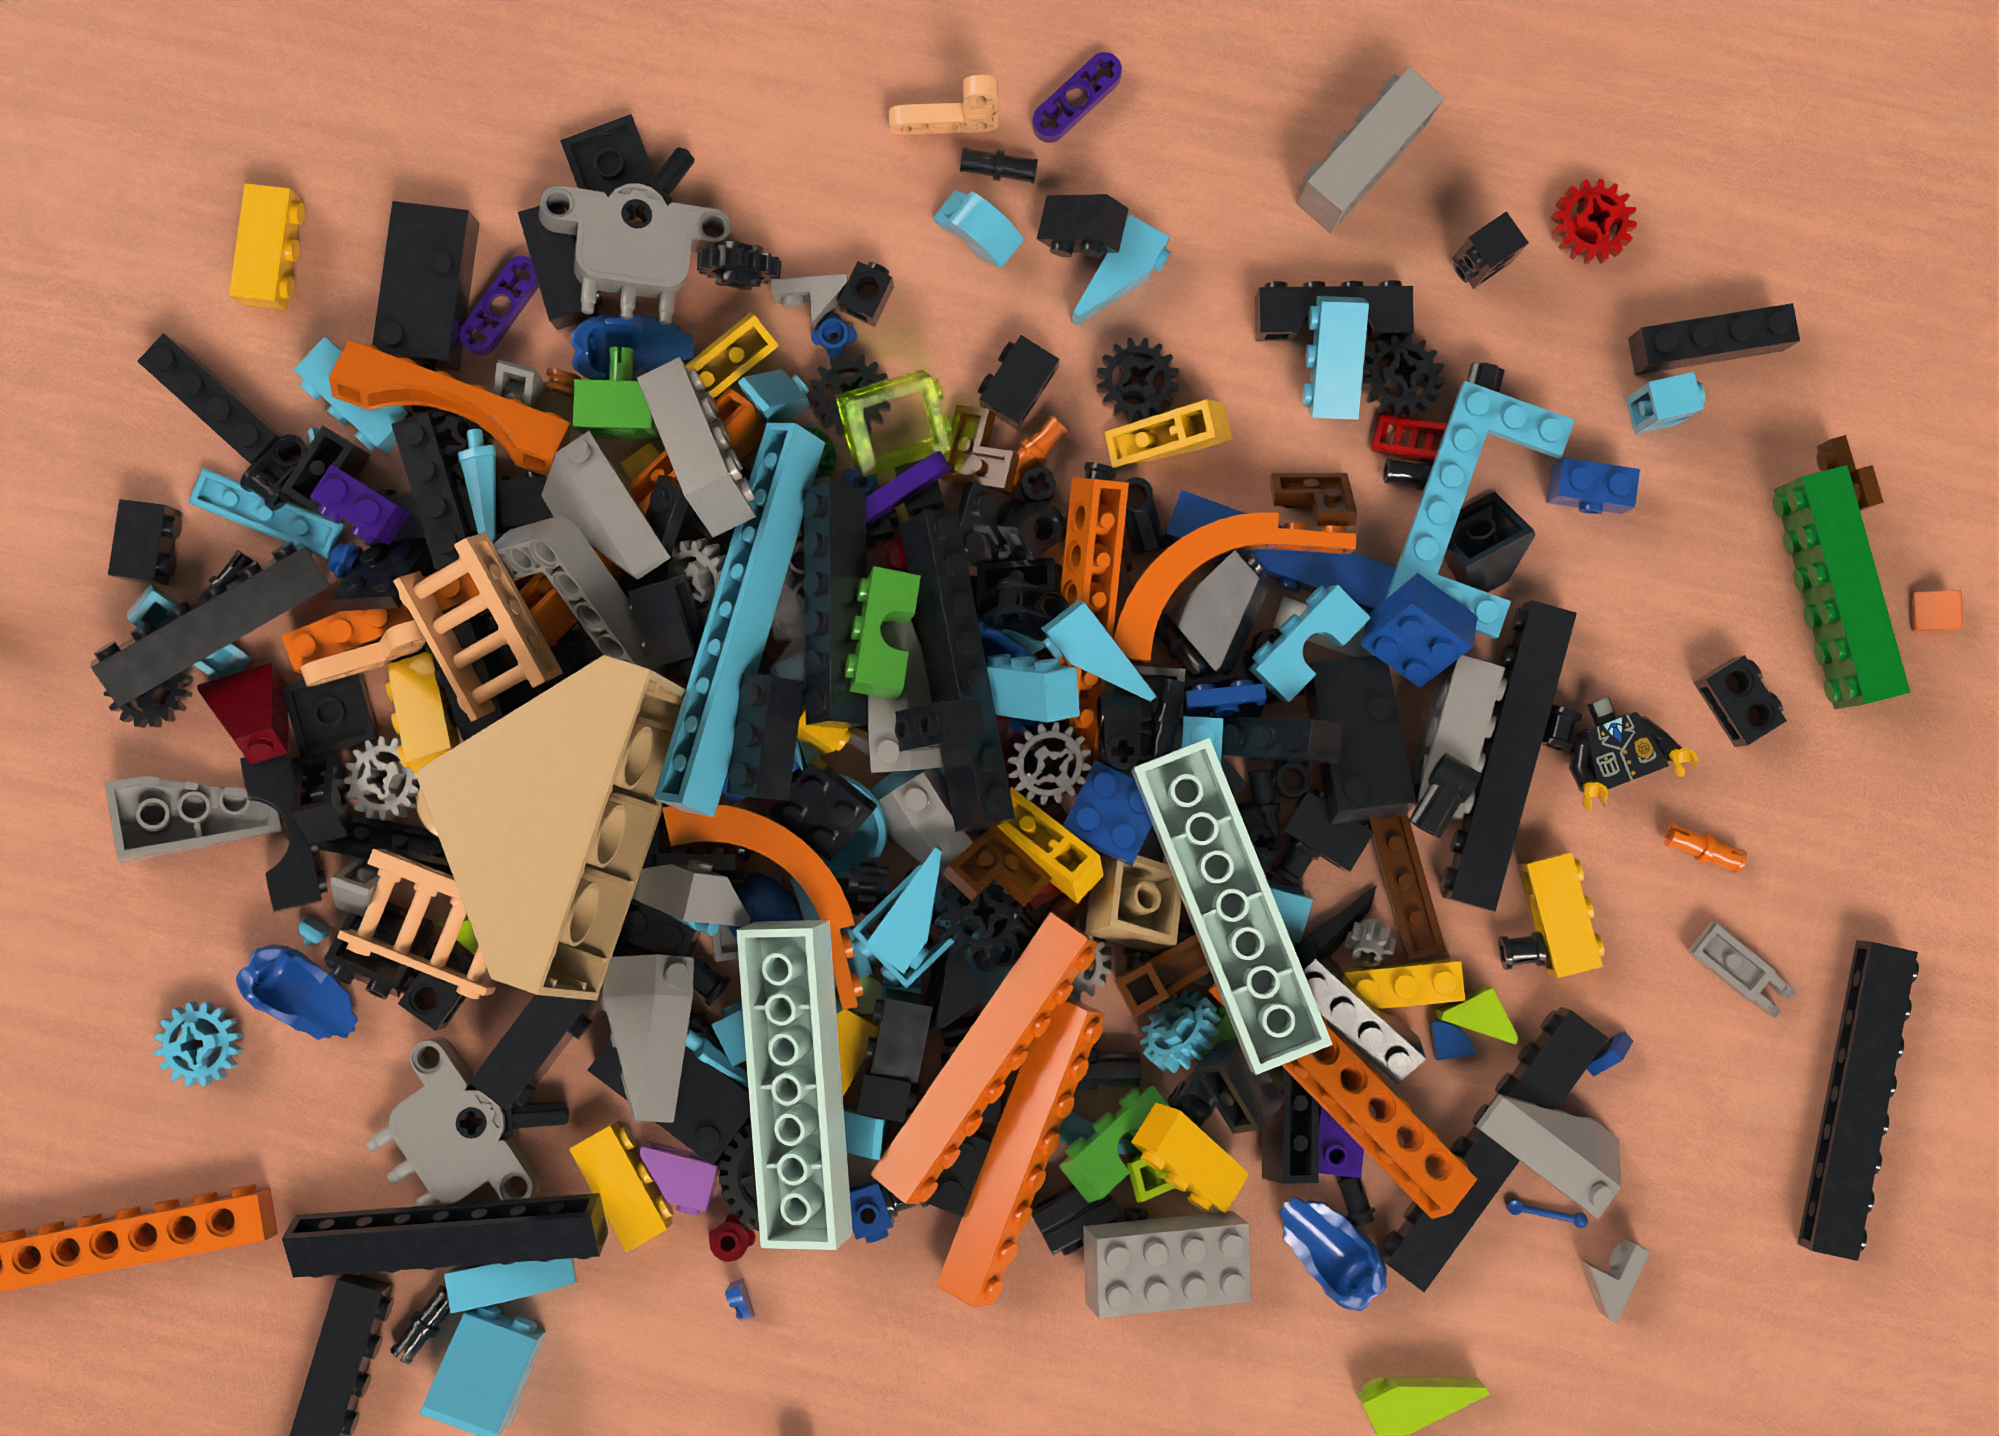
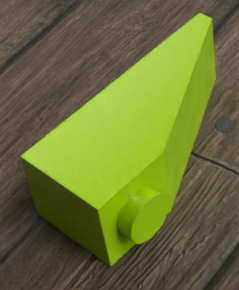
(1410, 1403)

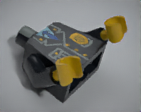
(1621, 751)

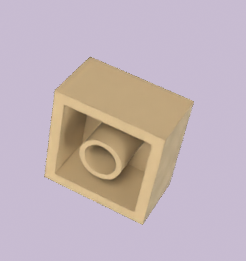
(1135, 905)

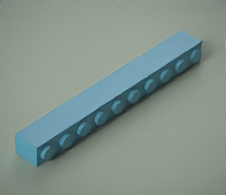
(739, 620)

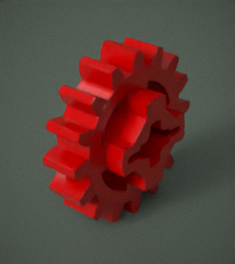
(1601, 206)

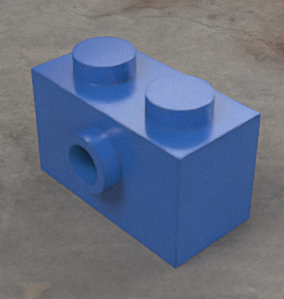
(1593, 486)

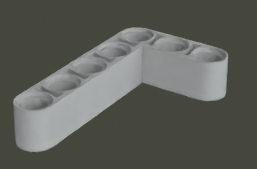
(582, 582)

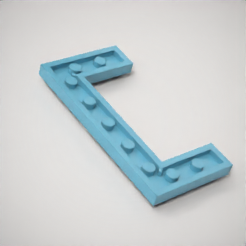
(1472, 417)

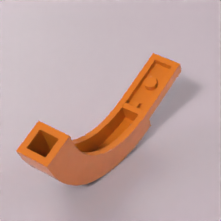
(1240, 533)
(796, 857)

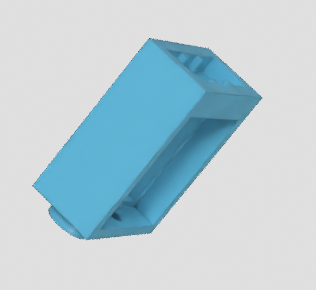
(863, 934)

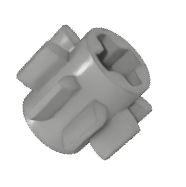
(1370, 942)

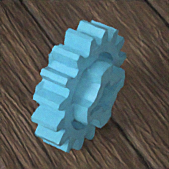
(196, 1026)
(1180, 1031)

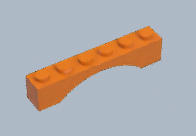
(380, 380)

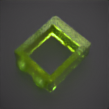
(856, 432)

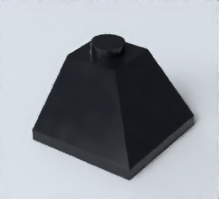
(1487, 543)

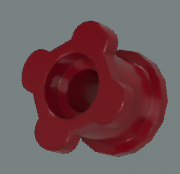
(735, 1229)

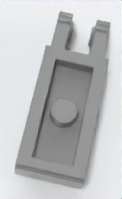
(1738, 967)

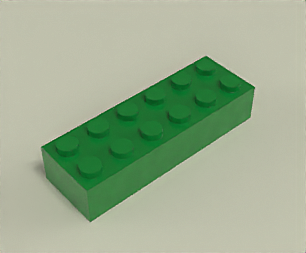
(1840, 589)

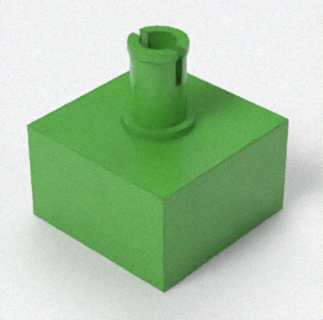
(615, 405)

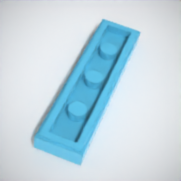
(287, 524)

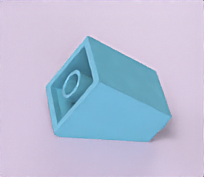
(484, 1372)

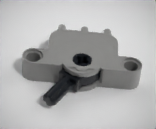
(638, 257)
(448, 1149)

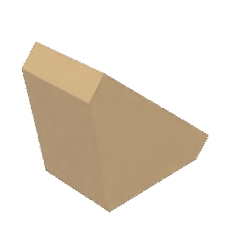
(555, 823)

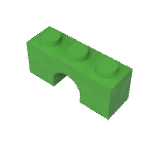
(876, 666)
(1095, 1162)

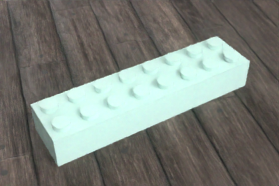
(1231, 907)
(795, 1084)

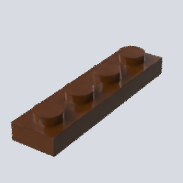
(1406, 887)

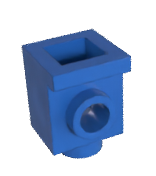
(869, 1196)

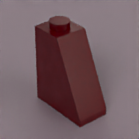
(251, 710)

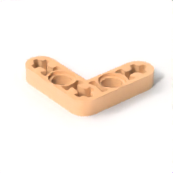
(976, 113)
(395, 645)

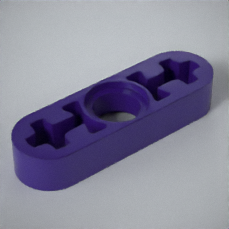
(1103, 86)
(504, 322)
(905, 486)

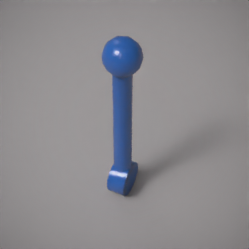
(1515, 1207)

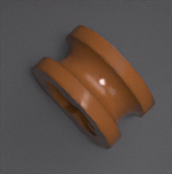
(560, 382)

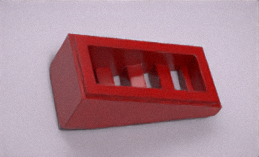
(1416, 426)

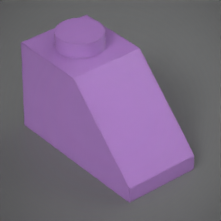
(681, 1176)

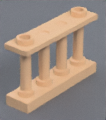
(509, 610)
(427, 884)

